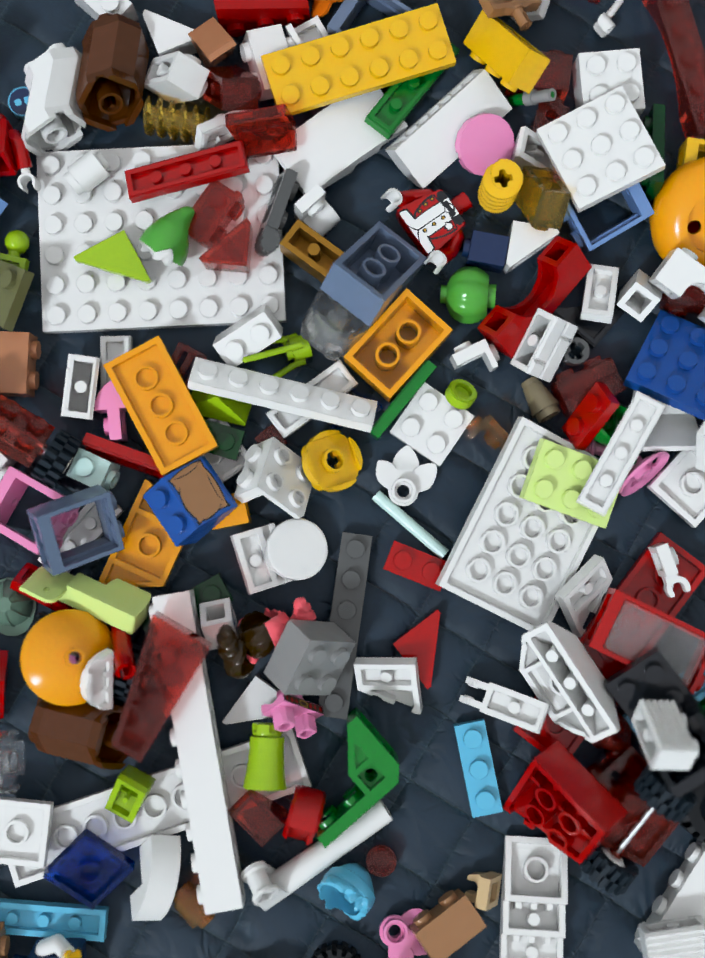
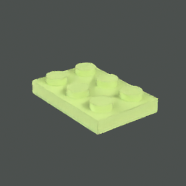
(557, 480)

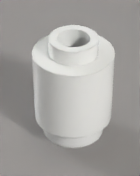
(87, 172)

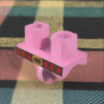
(291, 712)

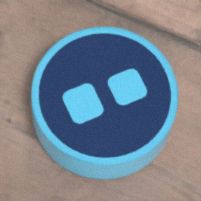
(18, 101)

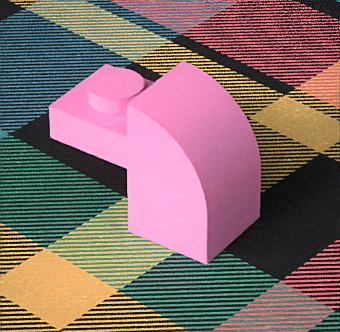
(109, 402)

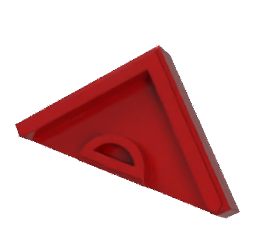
(421, 643)

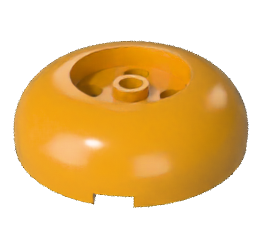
(676, 206)

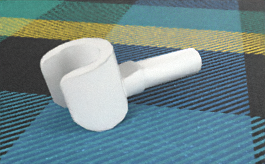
(604, 23)

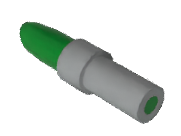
(533, 98)

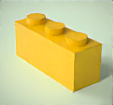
(505, 53)

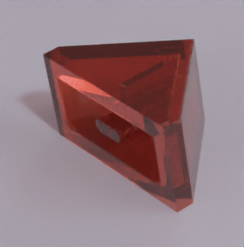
(232, 251)
(259, 816)

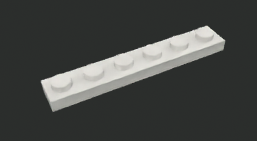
(282, 394)

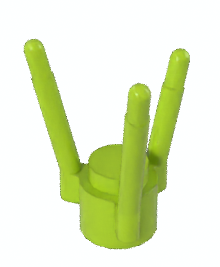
(293, 346)

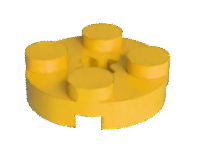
(315, 463)

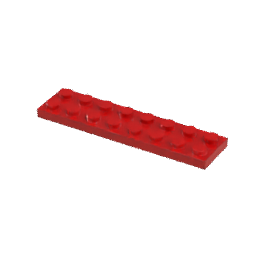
(645, 585)

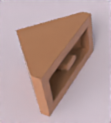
(212, 42)

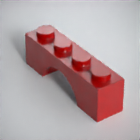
(559, 271)

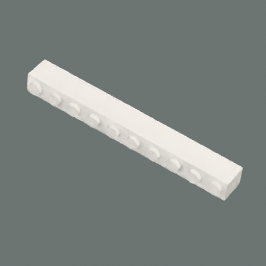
(203, 776)

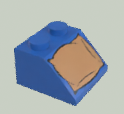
(190, 501)

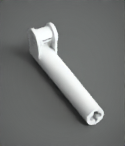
(273, 885)

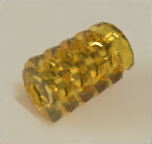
(172, 121)

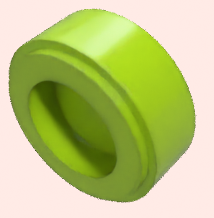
(461, 394)

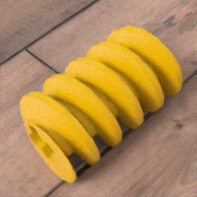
(500, 186)

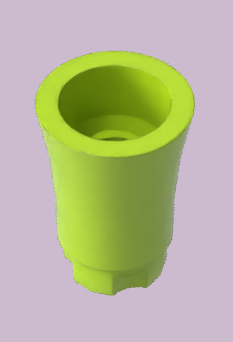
(265, 759)

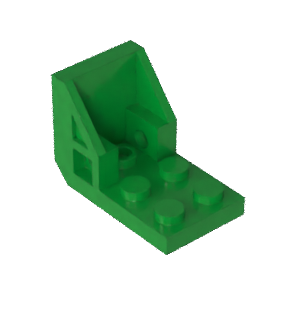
(365, 751)

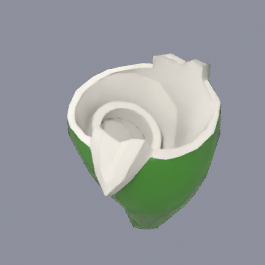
(168, 237)

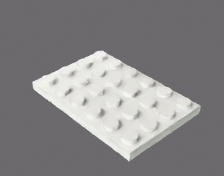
(513, 550)

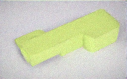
(113, 603)

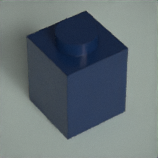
(486, 251)

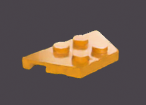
(147, 550)

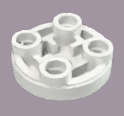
(296, 549)

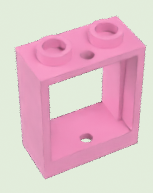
(11, 491)

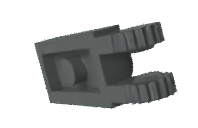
(275, 214)

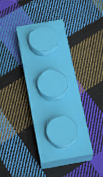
(478, 768)

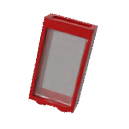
(631, 628)

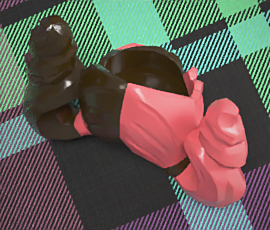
(257, 637)

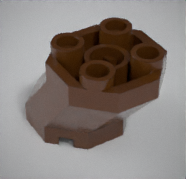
(112, 72)
(78, 733)

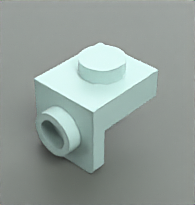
(93, 470)

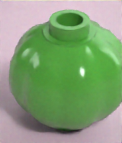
(468, 295)

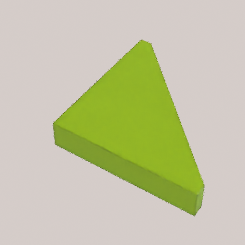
(116, 257)

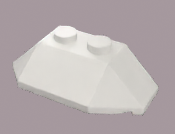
(569, 681)

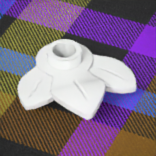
(405, 471)

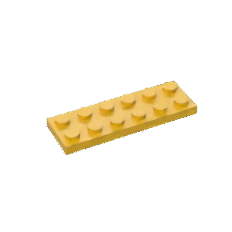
(359, 60)

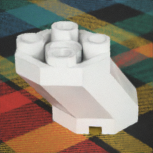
(52, 112)

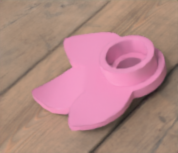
(404, 943)

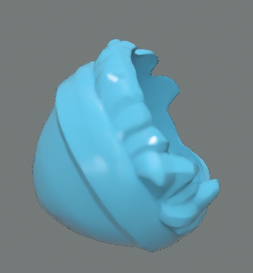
(348, 889)

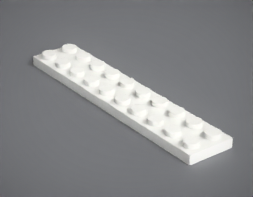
(161, 809)

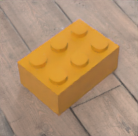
(397, 345)

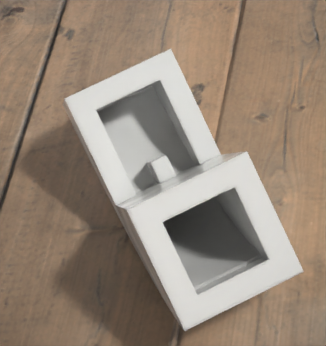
(160, 875)

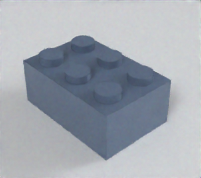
(373, 273)

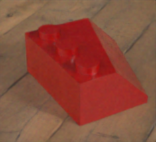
(245, 15)
(565, 803)

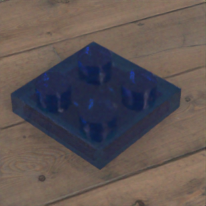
(89, 869)

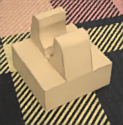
(487, 889)

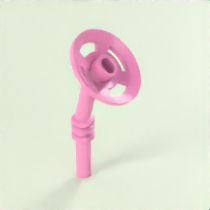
(640, 473)

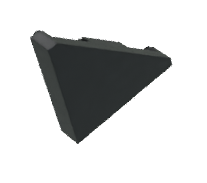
(590, 331)

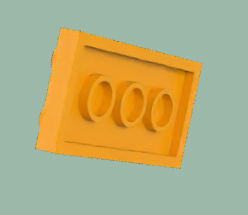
(160, 405)

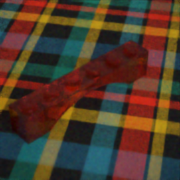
(687, 60)

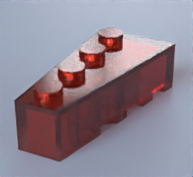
(162, 674)

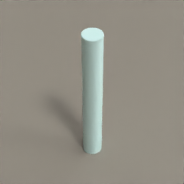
(410, 524)

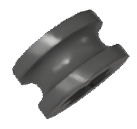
(584, 354)

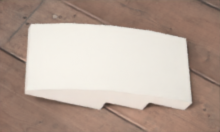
(335, 142)
(533, 899)

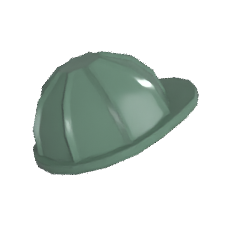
(15, 610)

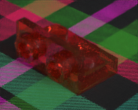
(264, 130)
(214, 212)

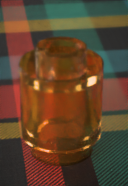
(188, 907)

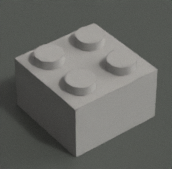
(309, 657)

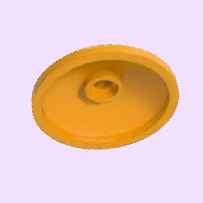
(47, 652)

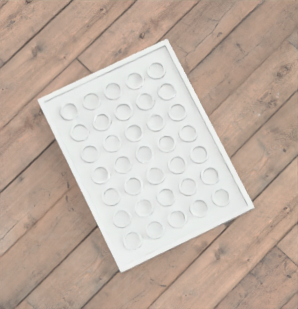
(189, 295)

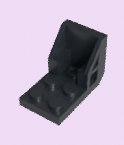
(652, 679)

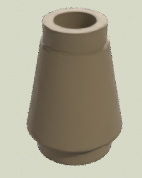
(540, 400)

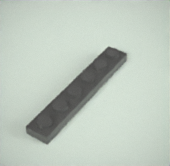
(347, 614)

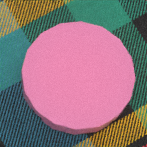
(484, 142)

